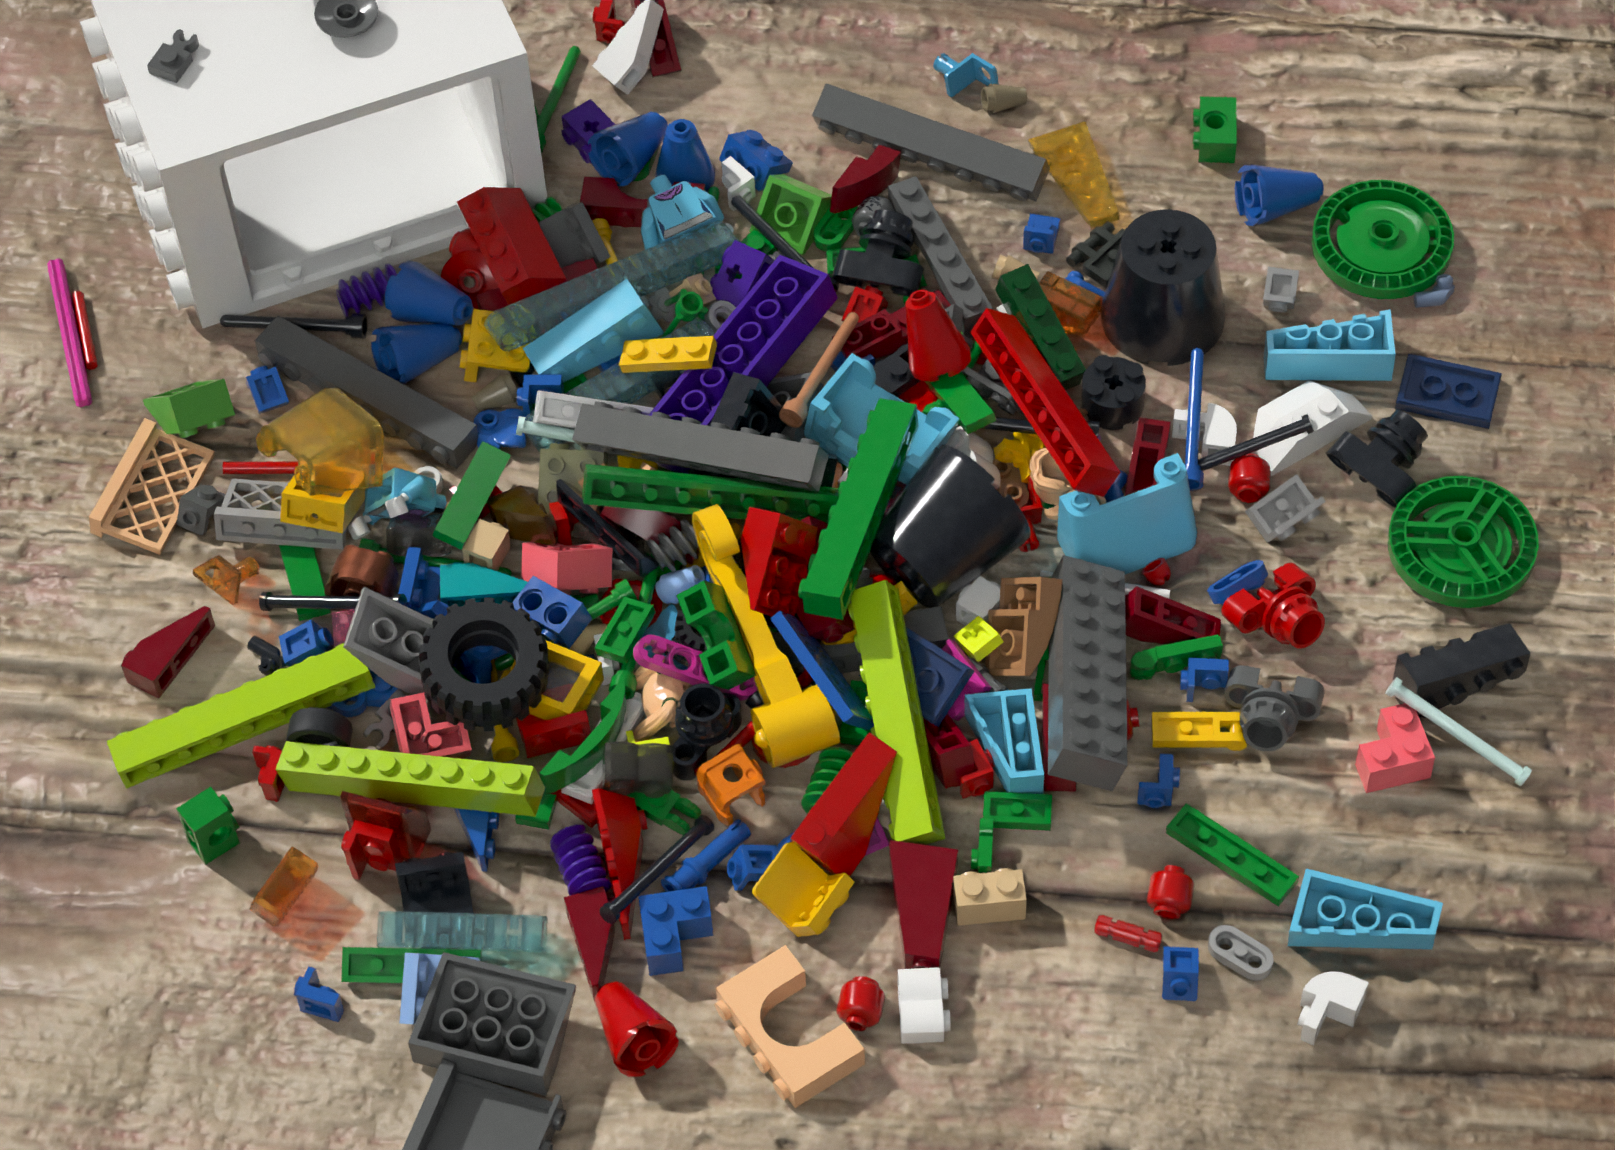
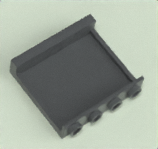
(481, 1115)

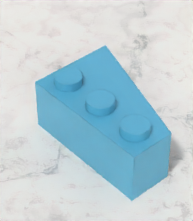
(1008, 729)

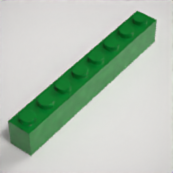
(693, 492)
(859, 509)

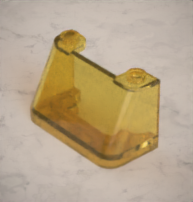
(333, 441)

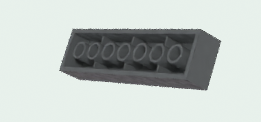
(1088, 676)

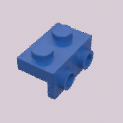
(756, 156)

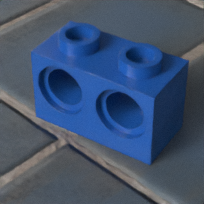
(553, 609)

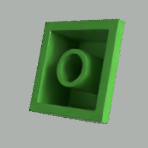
(793, 209)
(191, 407)

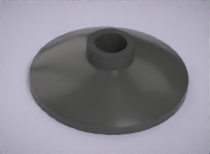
(345, 17)

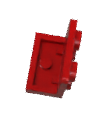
(555, 734)

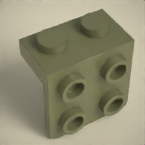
(563, 464)

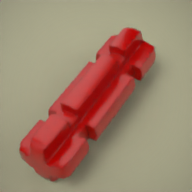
(1128, 933)

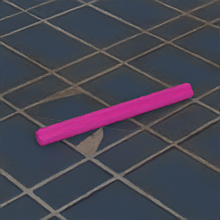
(69, 333)

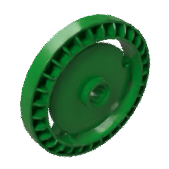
(1383, 239)
(1457, 571)

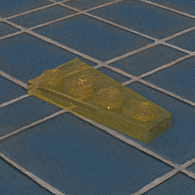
(1078, 172)

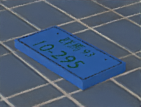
(823, 671)

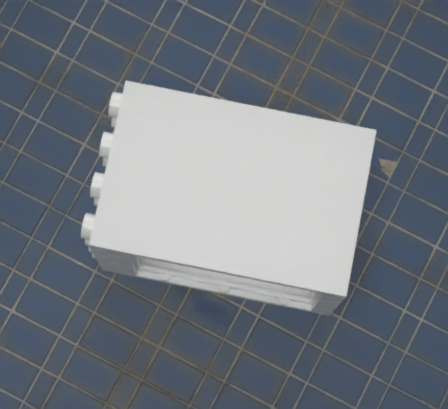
(306, 149)

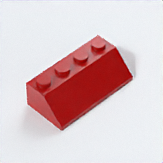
(511, 242)

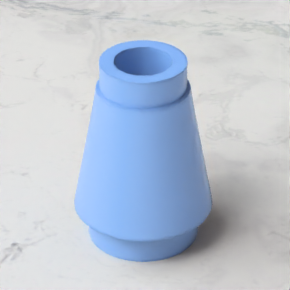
(677, 582)

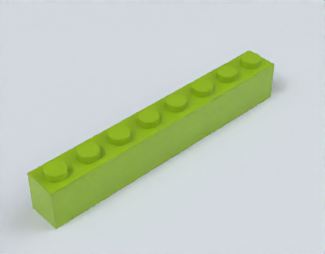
(896, 712)
(237, 715)
(411, 778)

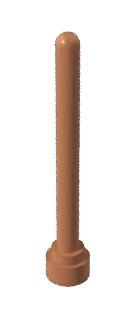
(795, 410)

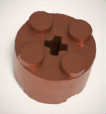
(360, 569)

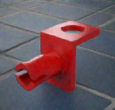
(1033, 515)

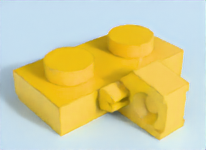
(1019, 452)

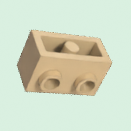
(989, 897)

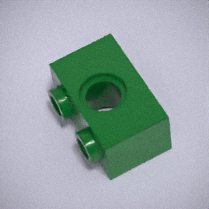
(1216, 129)
(209, 824)

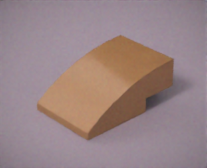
(1024, 623)

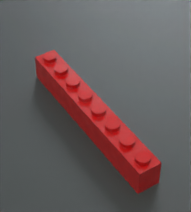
(1045, 403)

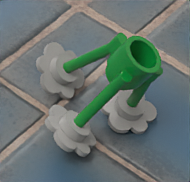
(688, 308)

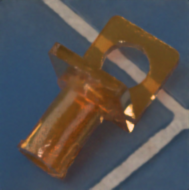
(227, 576)

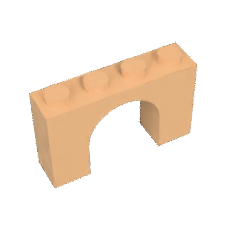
(796, 1070)

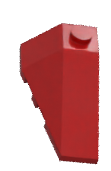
(844, 816)
(622, 844)

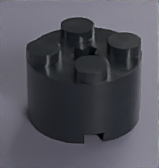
(1113, 392)

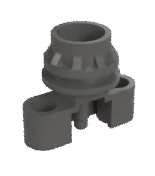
(1269, 713)

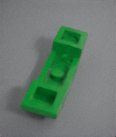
(568, 769)

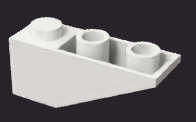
(630, 51)

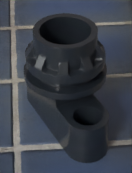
(886, 243)
(1393, 444)
(702, 720)

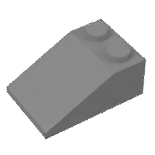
(388, 640)

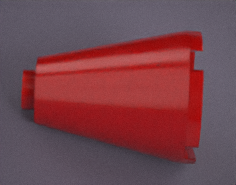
(933, 339)
(634, 1030)

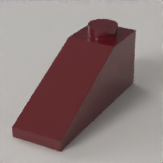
(664, 54)
(1165, 621)
(165, 653)
(949, 752)
(591, 934)

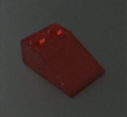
(409, 823)

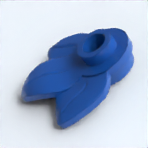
(501, 430)

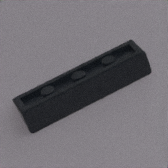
(605, 530)

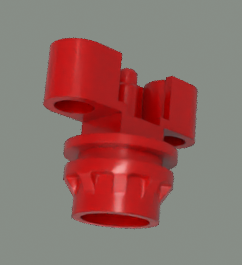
(1284, 614)

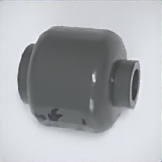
(866, 209)

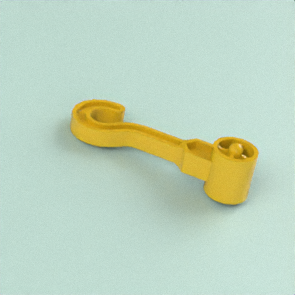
(791, 719)

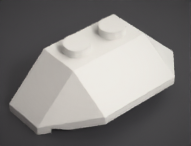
(1330, 414)

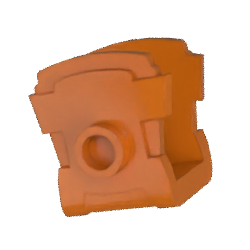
(720, 792)

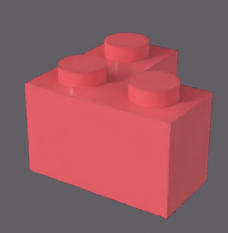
(568, 566)
(417, 734)
(1399, 755)

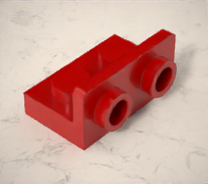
(371, 846)

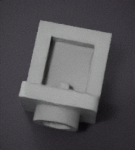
(1280, 289)

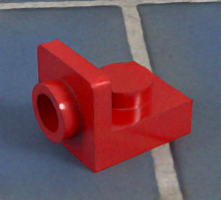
(865, 302)
(268, 778)

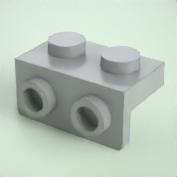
(1283, 508)

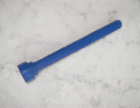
(1194, 472)

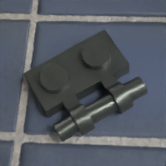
(1100, 263)

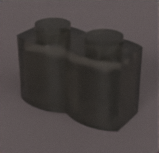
(415, 531)
(638, 768)

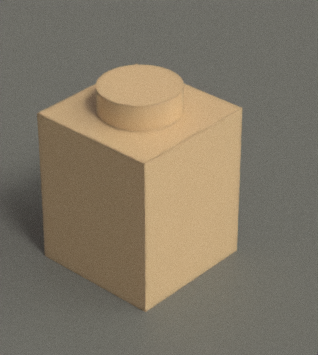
(487, 545)

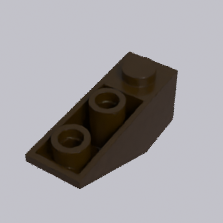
(523, 516)

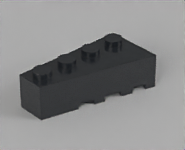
(747, 405)
(1463, 667)

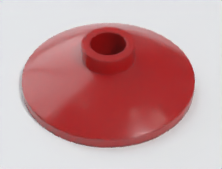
(472, 265)

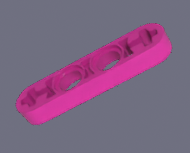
(695, 670)

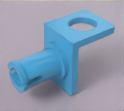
(961, 74)

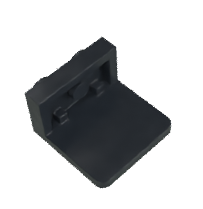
(435, 884)

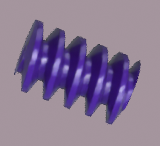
(364, 291)
(578, 860)

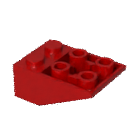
(775, 559)

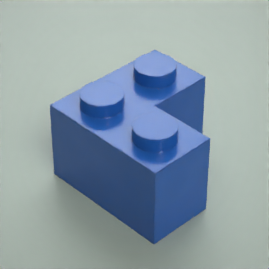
(670, 919)

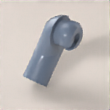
(1438, 295)

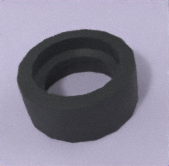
(319, 727)

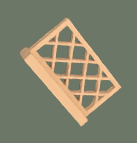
(124, 483)

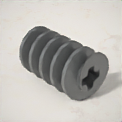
(675, 547)

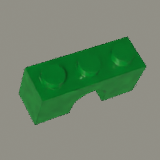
(726, 656)

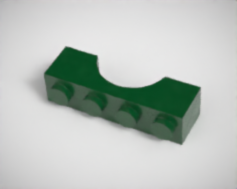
(1028, 303)

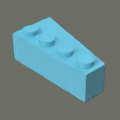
(593, 333)
(1333, 350)
(1360, 915)

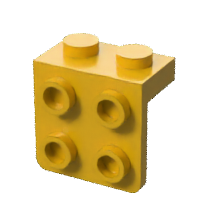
(485, 352)
(801, 891)

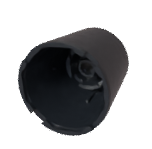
(1164, 289)
(947, 528)

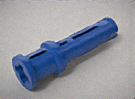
(695, 869)

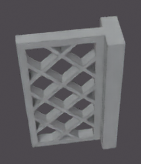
(262, 524)

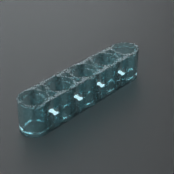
(462, 931)

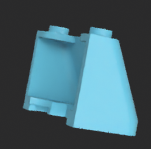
(842, 410)
(1133, 527)

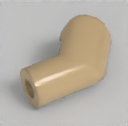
(586, 638)

